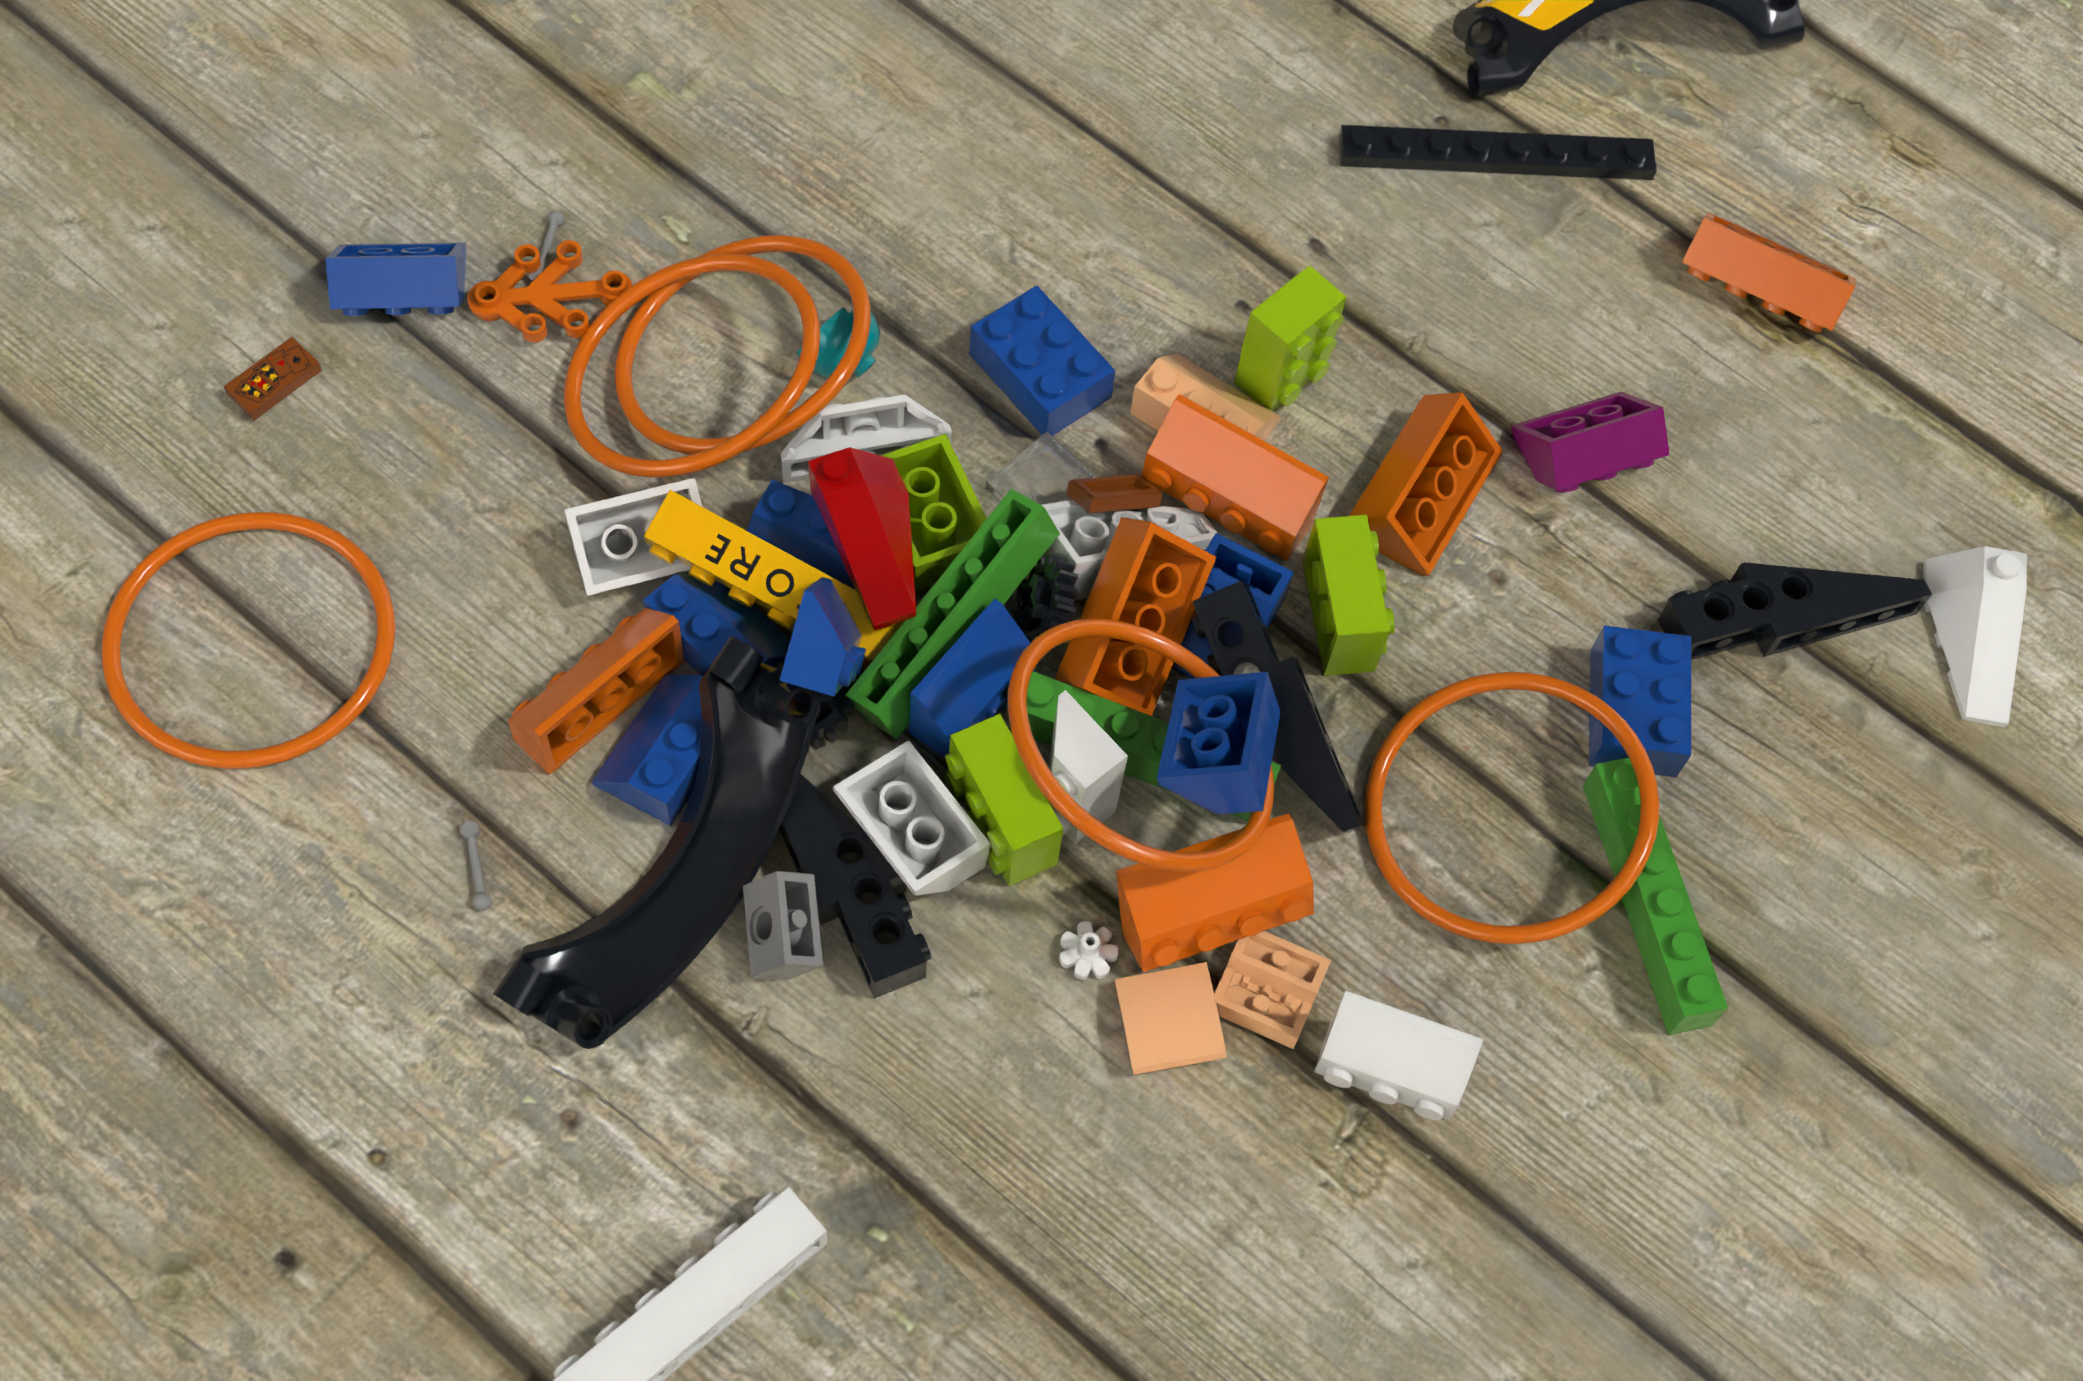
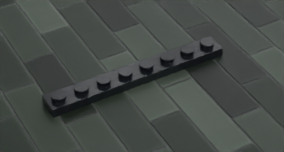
(1497, 152)

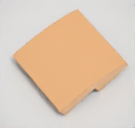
(1270, 986)
(1170, 1018)

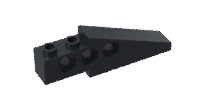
(1821, 607)
(1301, 737)
(816, 838)

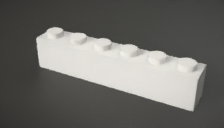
(705, 1295)

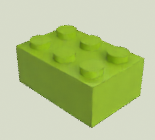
(1290, 339)
(940, 504)
(1347, 595)
(1003, 800)

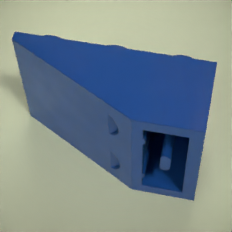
(1236, 563)

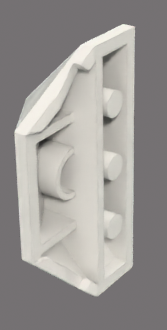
(869, 426)

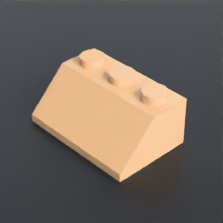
(1178, 375)

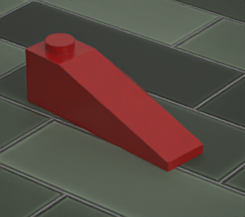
(871, 528)

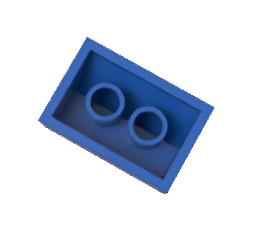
(396, 277)
(795, 525)
(710, 617)
(824, 642)
(968, 680)
(1221, 742)
(659, 751)

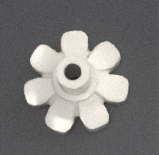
(1088, 951)

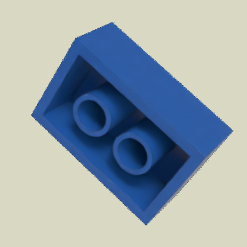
(1041, 361)
(1649, 686)

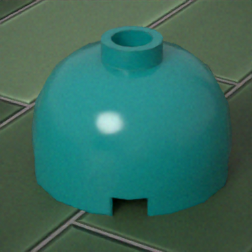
(834, 340)

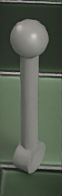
(555, 219)
(470, 832)

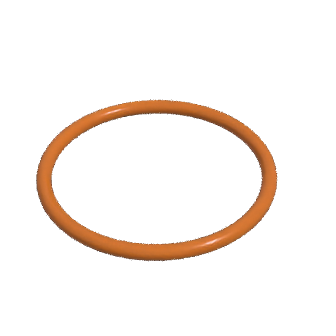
(795, 418)
(739, 442)
(273, 754)
(1064, 802)
(1519, 933)

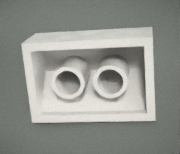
(612, 542)
(1085, 763)
(915, 821)
(1397, 1056)

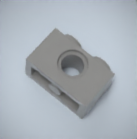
(782, 925)

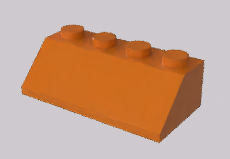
(1769, 272)
(1234, 478)
(1428, 480)
(1146, 582)
(598, 688)
(1193, 912)

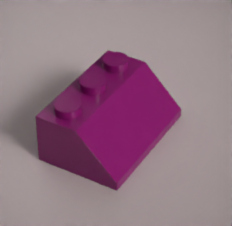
(1593, 440)

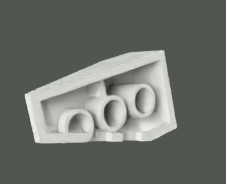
(1087, 536)
(1979, 624)

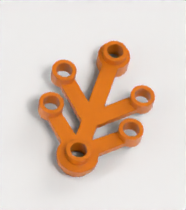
(543, 293)

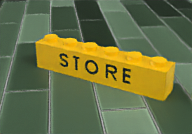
(748, 566)

